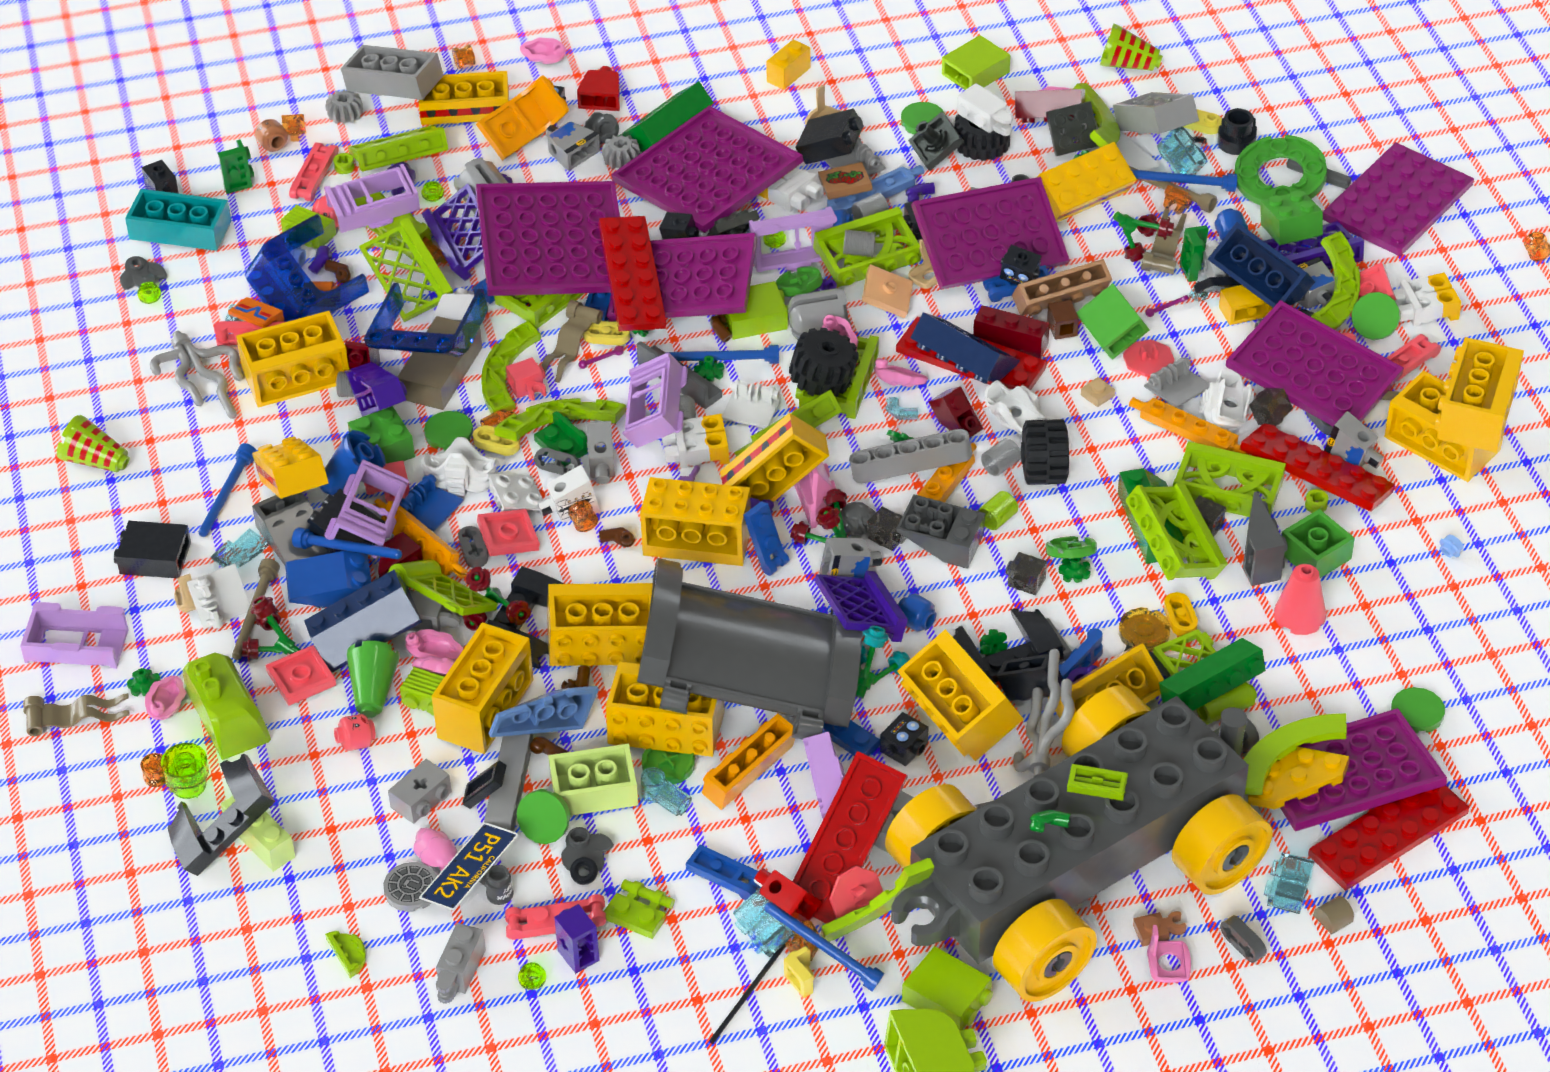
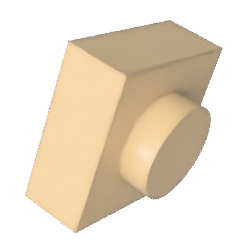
(1097, 392)

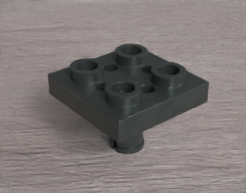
(1059, 123)
(934, 136)
(736, 225)

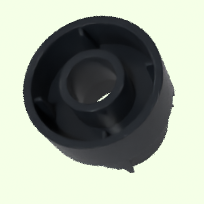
(1236, 131)

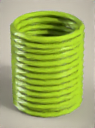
(999, 510)

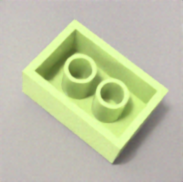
(595, 779)

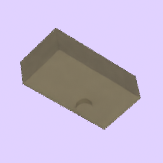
(434, 378)

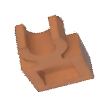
(1144, 924)

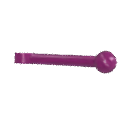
(1150, 312)
(618, 350)

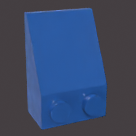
(326, 577)

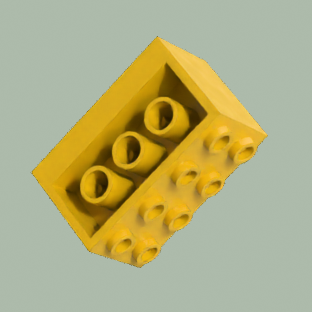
(292, 358)
(1478, 394)
(1412, 427)
(695, 521)
(597, 623)
(483, 681)
(958, 696)
(636, 717)

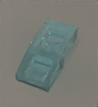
(241, 551)

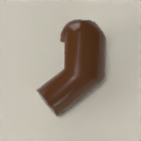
(341, 270)
(718, 325)
(618, 535)
(582, 679)
(543, 745)

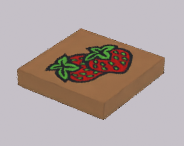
(845, 181)

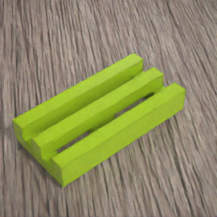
(1096, 785)

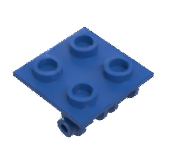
(430, 503)

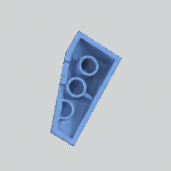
(550, 712)

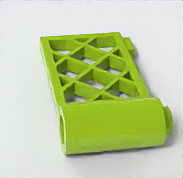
(427, 579)
(1239, 697)

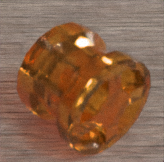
(463, 56)
(1537, 246)
(583, 516)
(152, 770)

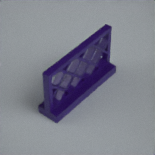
(448, 240)
(1304, 254)
(866, 605)

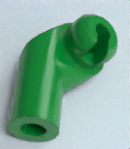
(1051, 817)

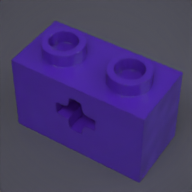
(577, 938)

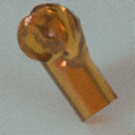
(496, 417)

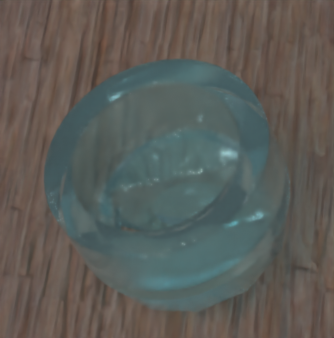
(1200, 297)

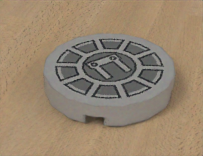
(406, 884)

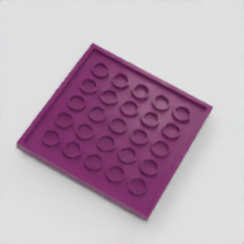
(707, 168)
(544, 236)

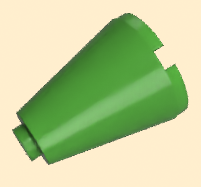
(371, 675)

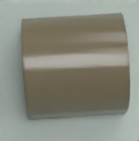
(1335, 914)

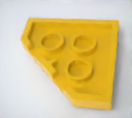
(1300, 776)

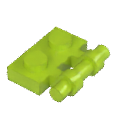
(637, 916)

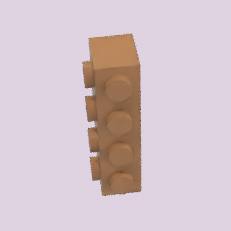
(1069, 284)

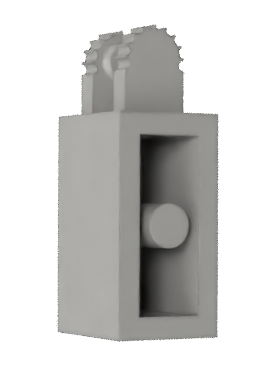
(433, 614)
(459, 961)

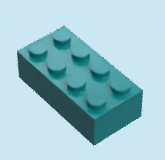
(178, 219)

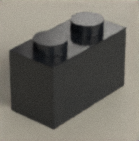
(1022, 675)

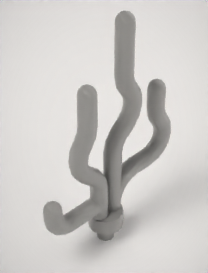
(187, 352)
(1039, 759)

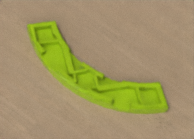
(1106, 122)
(1346, 282)
(494, 368)
(541, 414)
(1285, 740)
(880, 905)

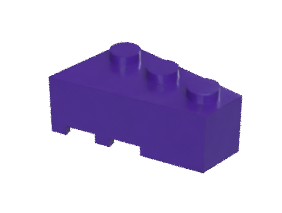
(375, 388)

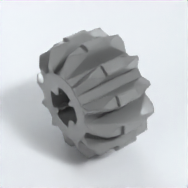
(344, 106)
(620, 150)

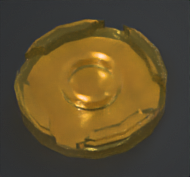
(1144, 627)

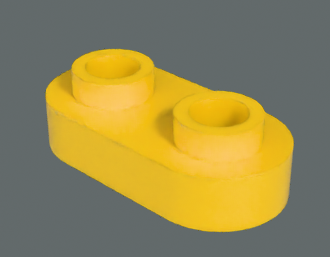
(1180, 613)

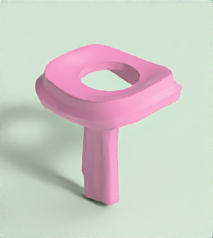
(1159, 948)

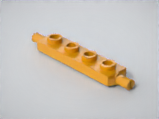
(1186, 424)
(947, 479)
(431, 545)

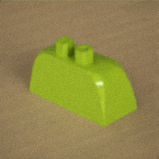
(224, 705)
(930, 1043)

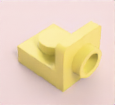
(798, 971)

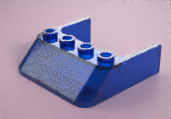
(286, 286)
(382, 336)

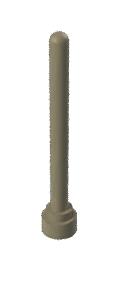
(1206, 202)
(267, 572)

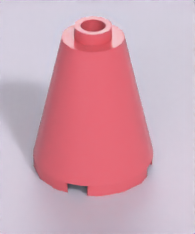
(1301, 602)

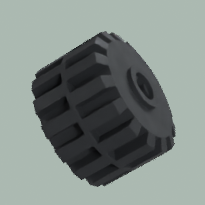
(823, 362)
(1045, 452)

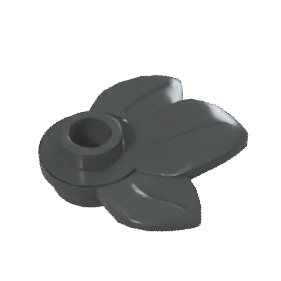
(143, 273)
(591, 846)

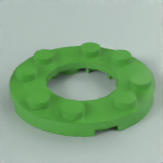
(1266, 149)

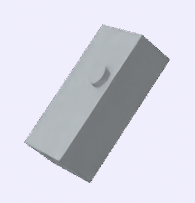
(392, 72)
(1156, 112)

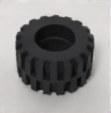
(978, 142)

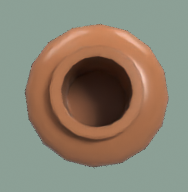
(271, 135)

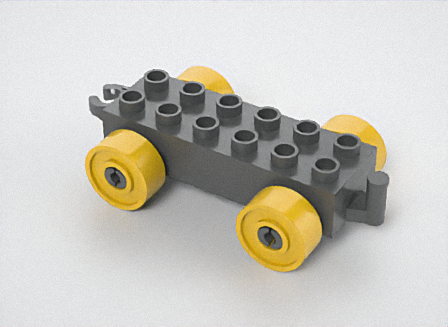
(1016, 888)

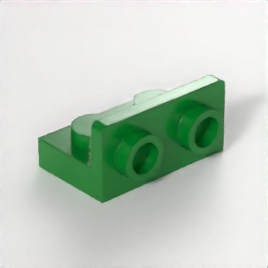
(235, 169)
(1193, 251)
(563, 437)

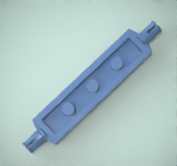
(886, 184)

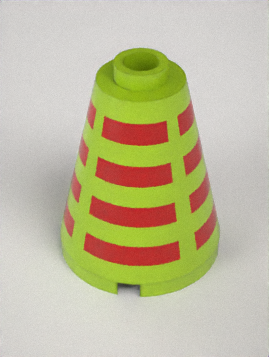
(1129, 51)
(91, 446)

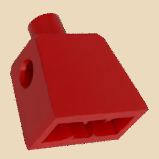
(599, 90)
(787, 895)

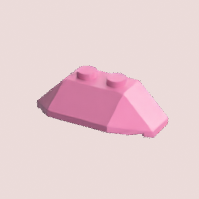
(812, 490)

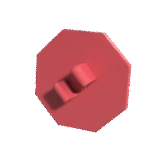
(1147, 357)
(854, 890)

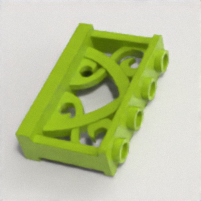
(887, 259)
(540, 308)
(851, 400)
(1217, 462)
(1182, 512)

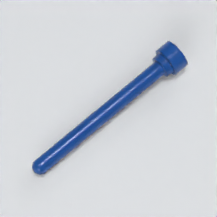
(1227, 182)
(769, 354)
(243, 458)
(304, 538)
(869, 976)

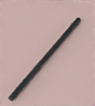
(747, 993)

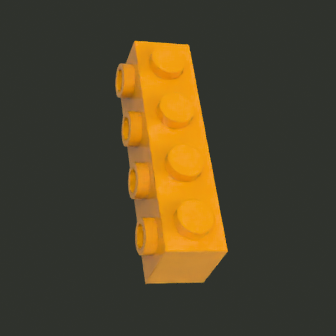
(748, 761)

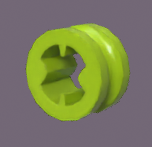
(343, 163)
(1316, 495)

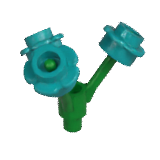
(876, 638)

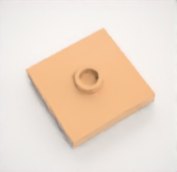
(887, 291)

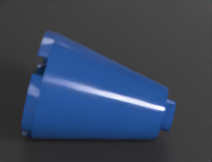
(348, 459)

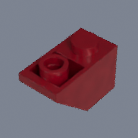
(360, 354)
(955, 411)
(410, 552)

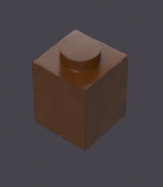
(1062, 319)

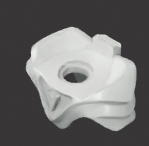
(1227, 387)
(1002, 400)
(460, 468)

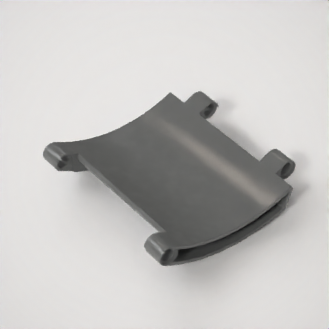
(748, 653)

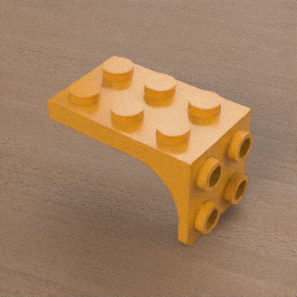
(523, 117)

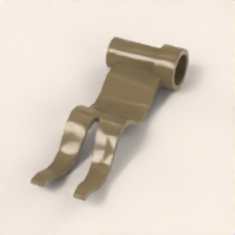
(1163, 250)
(570, 335)
(65, 716)

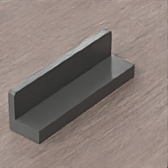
(697, 387)

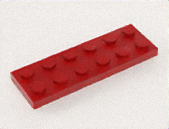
(632, 273)
(1025, 373)
(1318, 467)
(849, 828)
(1386, 835)

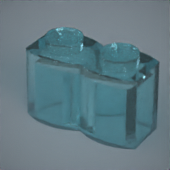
(1182, 152)
(1290, 882)
(764, 930)

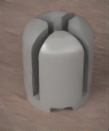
(478, 172)
(810, 309)

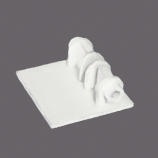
(751, 405)
(514, 492)
(218, 596)

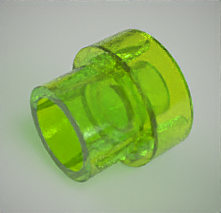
(185, 770)

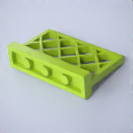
(399, 147)
(421, 256)
(813, 413)

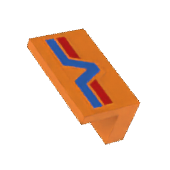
(256, 312)

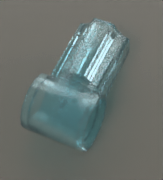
(661, 791)

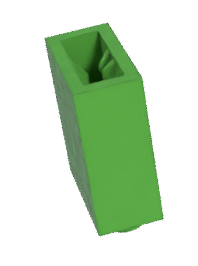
(1112, 321)

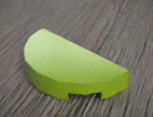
(348, 950)

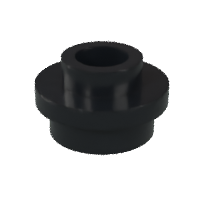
(580, 863)

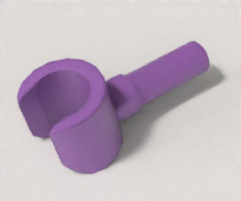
(692, 475)

